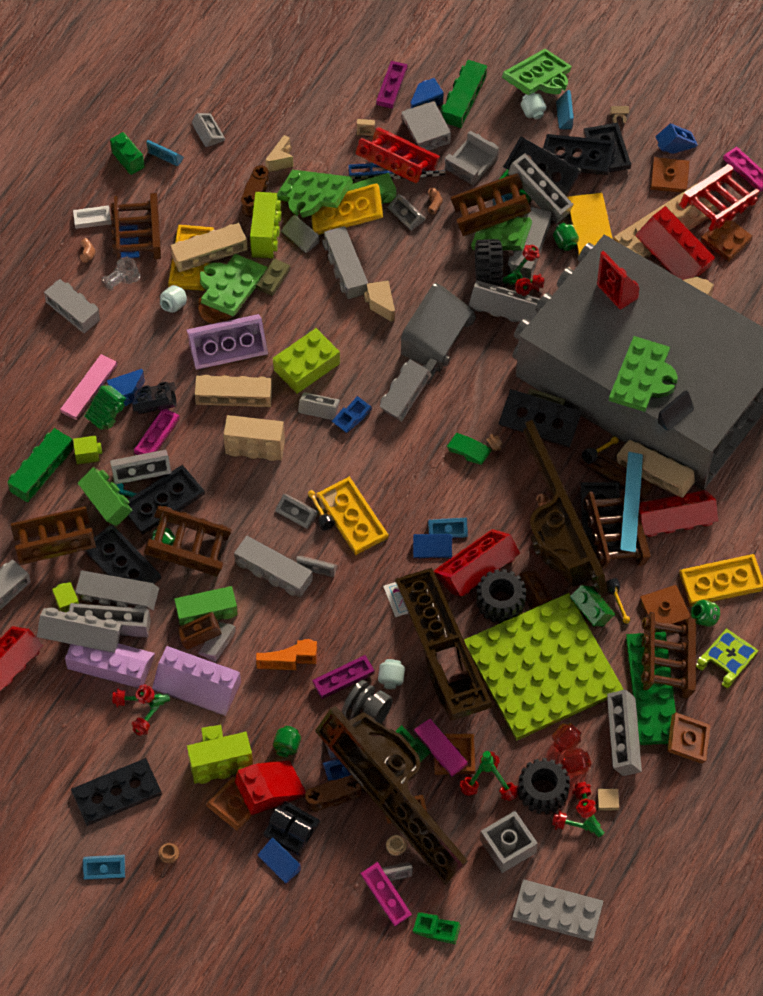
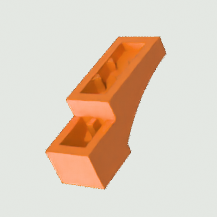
(303, 652)

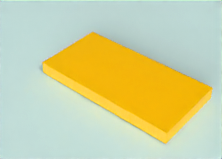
(355, 208)
(589, 218)
(189, 278)
(354, 516)
(722, 579)

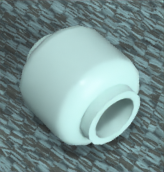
(533, 105)
(173, 299)
(391, 673)

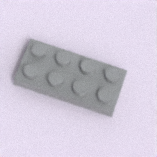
(557, 910)

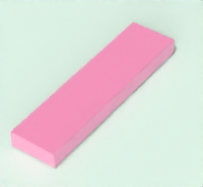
(88, 387)

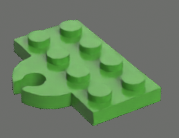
(539, 72)
(313, 191)
(230, 283)
(643, 375)

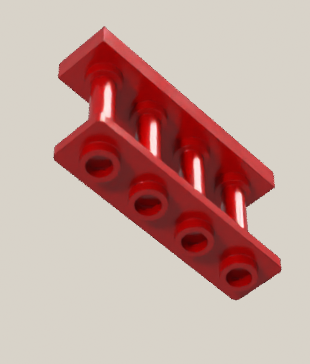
(397, 155)
(714, 183)

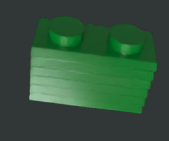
(127, 153)
(105, 407)
(592, 605)

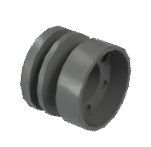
(363, 700)

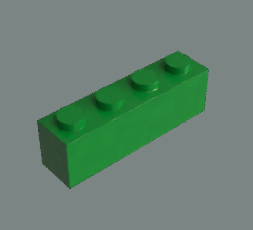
(464, 93)
(40, 465)

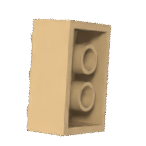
(254, 438)

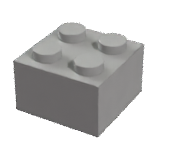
(508, 841)

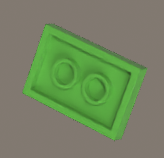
(510, 233)

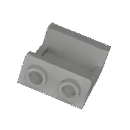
(427, 126)
(472, 158)

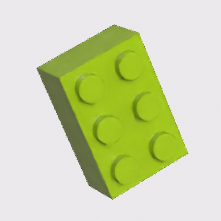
(265, 225)
(306, 360)
(219, 757)

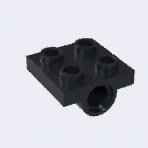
(159, 396)
(291, 827)

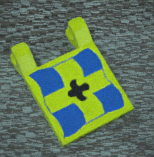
(729, 654)

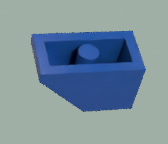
(427, 92)
(675, 139)
(128, 384)

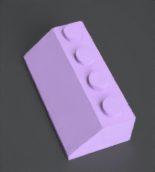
(227, 341)
(124, 666)
(196, 680)

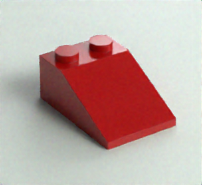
(616, 282)
(268, 785)

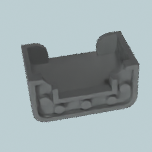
(435, 327)

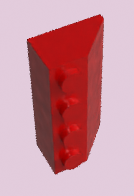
(674, 245)
(677, 512)
(476, 560)
(16, 650)

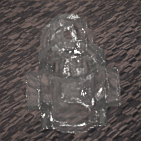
(125, 272)

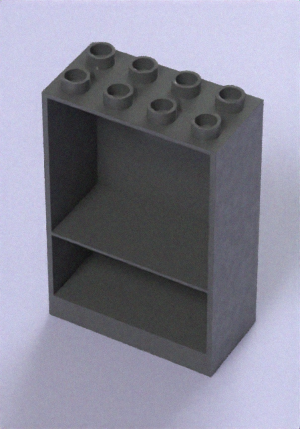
(583, 338)

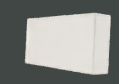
(92, 217)

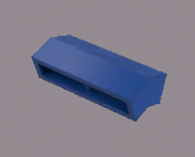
(367, 165)

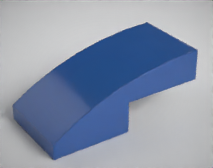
(127, 241)
(352, 415)

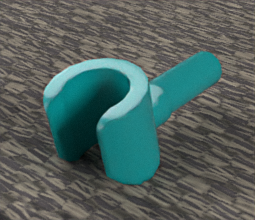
(124, 492)

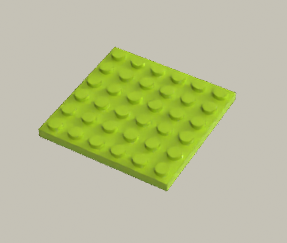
(542, 666)

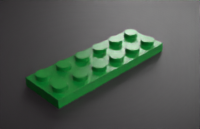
(656, 704)

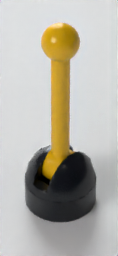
(591, 455)
(325, 520)
(613, 588)

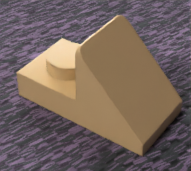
(280, 156)

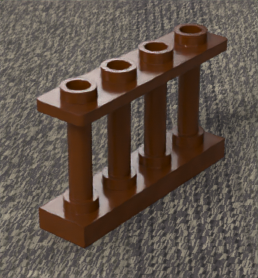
(495, 214)
(152, 219)
(599, 539)
(53, 546)
(182, 557)
(686, 648)

